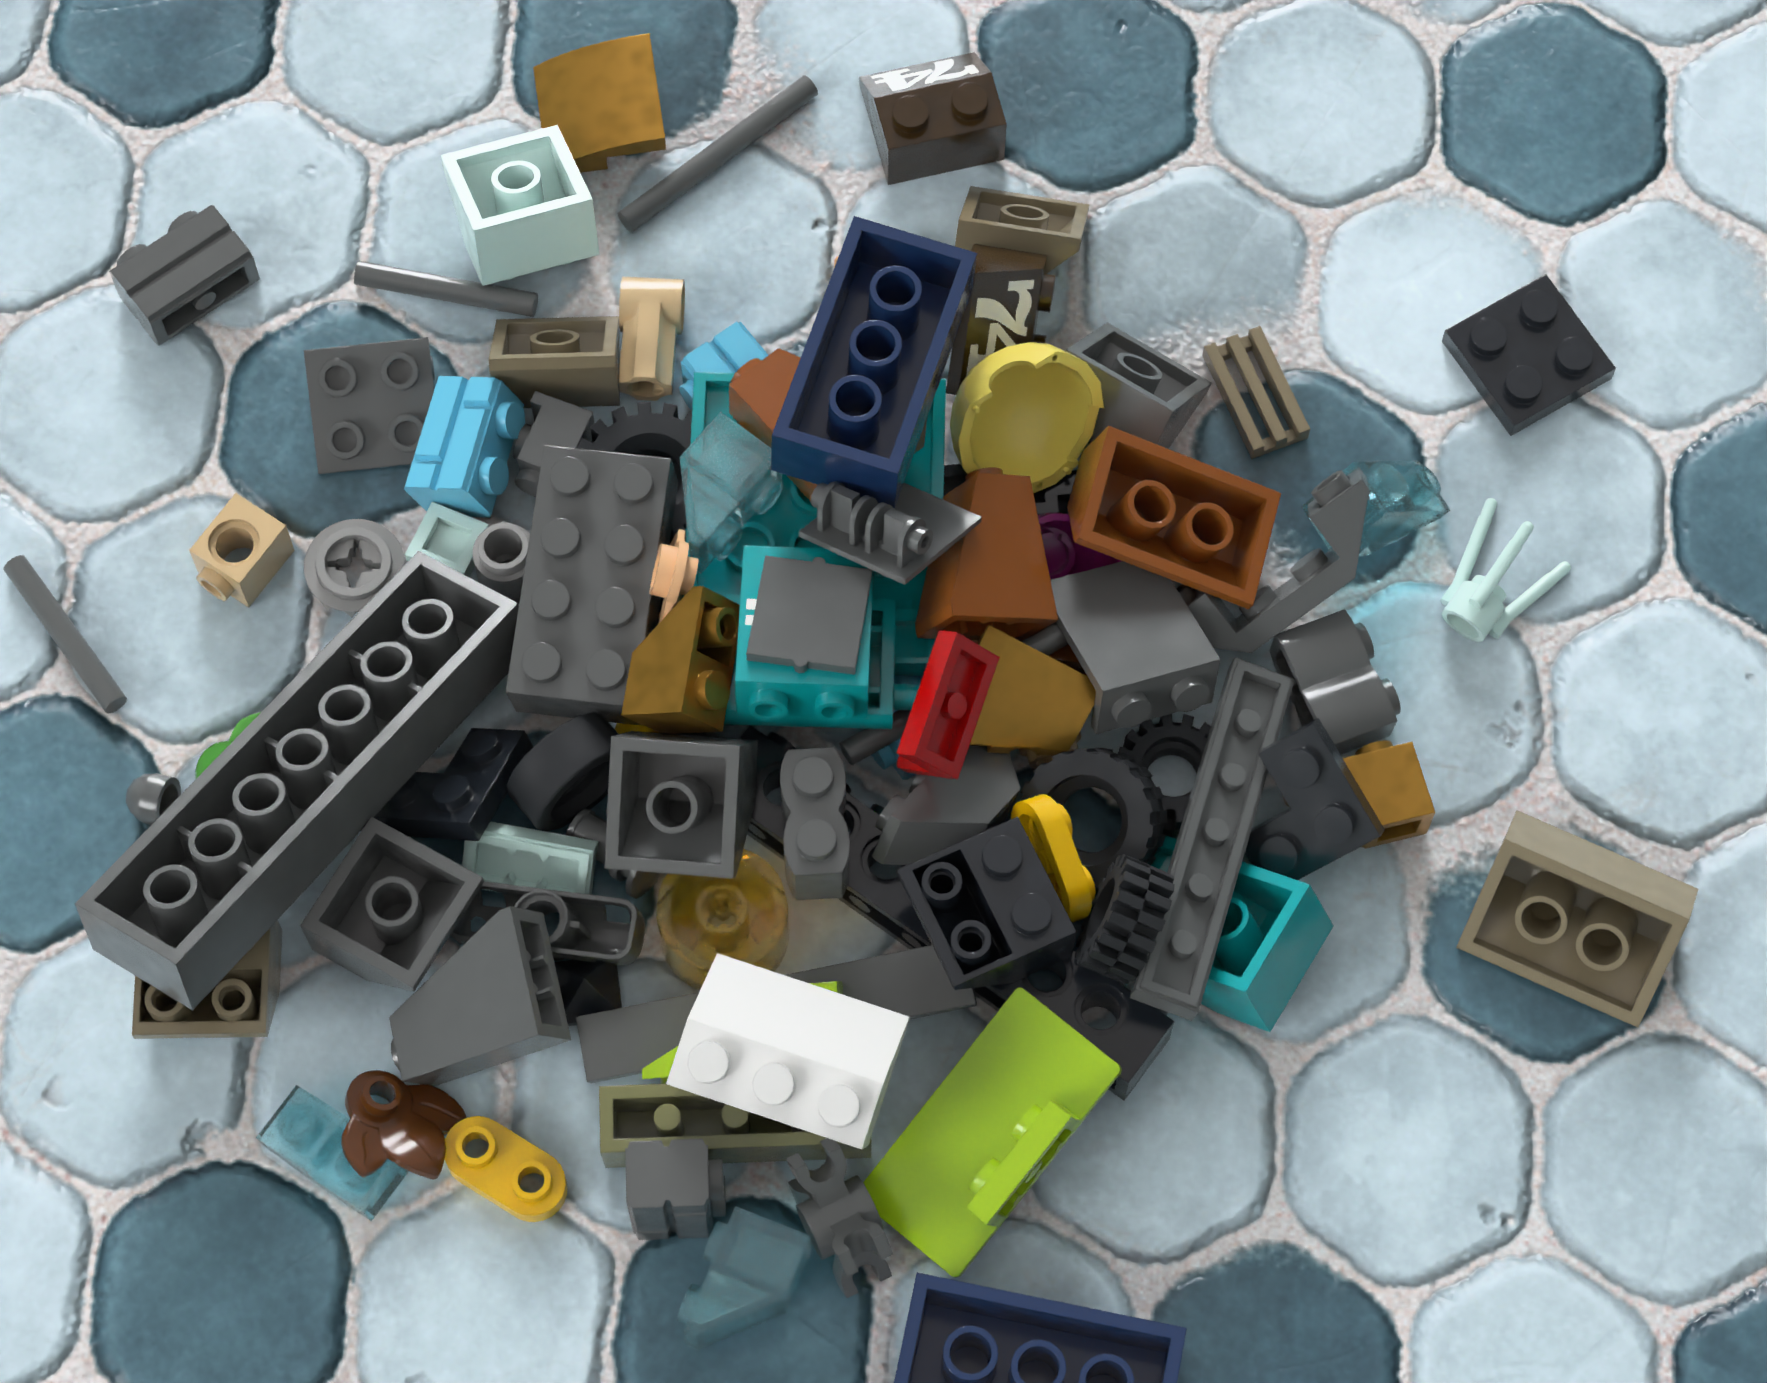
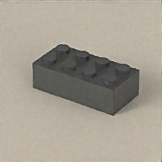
(589, 580)

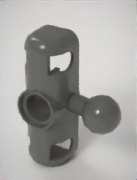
(583, 923)

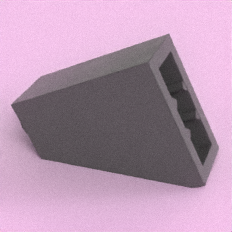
(483, 1004)

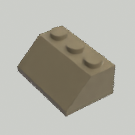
(1578, 918)

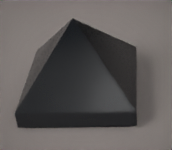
(588, 987)

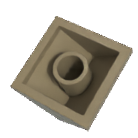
(560, 358)

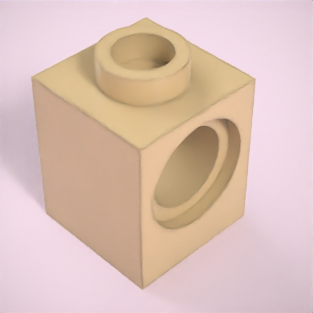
(235, 527)

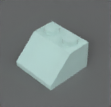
(521, 205)

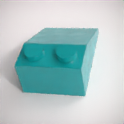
(1264, 945)

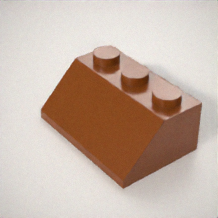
(1172, 515)

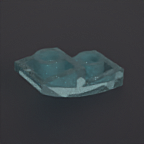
(308, 1138)

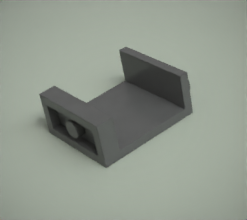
(1135, 644)

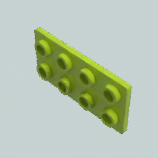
(989, 1131)

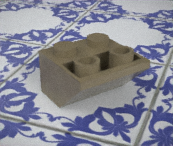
(234, 1008)

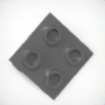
(369, 402)
(885, 538)

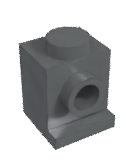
(554, 425)

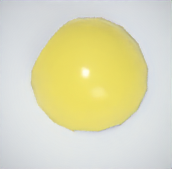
(1026, 413)

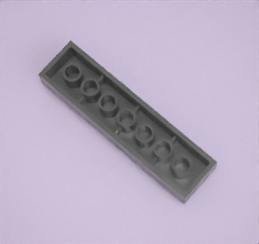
(301, 780)

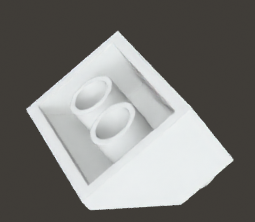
(788, 1051)

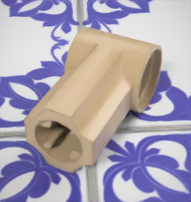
(650, 321)

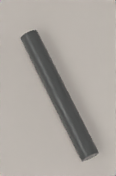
(445, 288)
(65, 634)

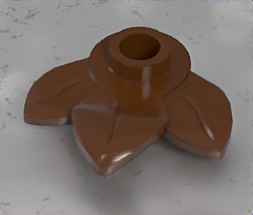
(403, 1131)

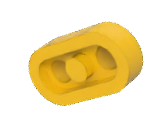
(1051, 837)
(503, 1167)

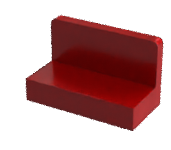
(946, 707)

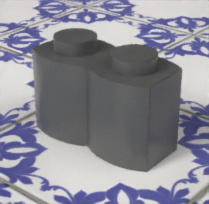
(1337, 680)
(815, 823)

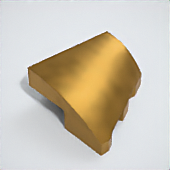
(1031, 700)

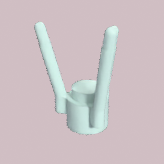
(1477, 605)

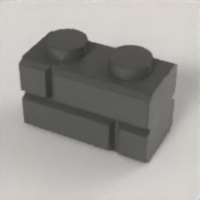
(184, 273)
(673, 1189)

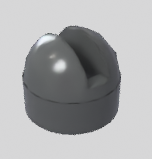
(151, 796)

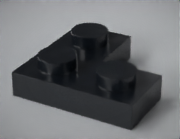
(465, 795)
(1325, 803)

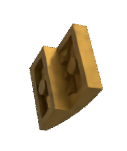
(603, 100)

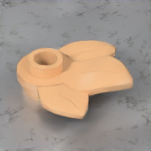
(673, 573)

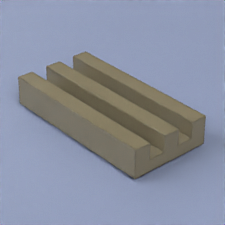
(1237, 349)

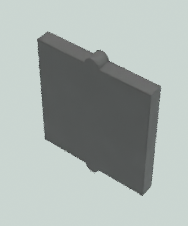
(809, 615)

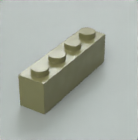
(672, 1113)

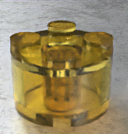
(752, 897)

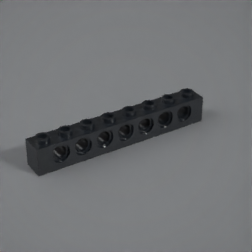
(1139, 1028)

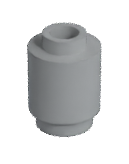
(501, 558)

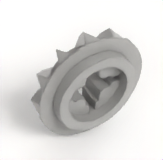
(335, 549)

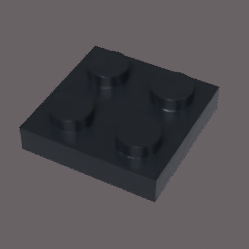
(1528, 354)

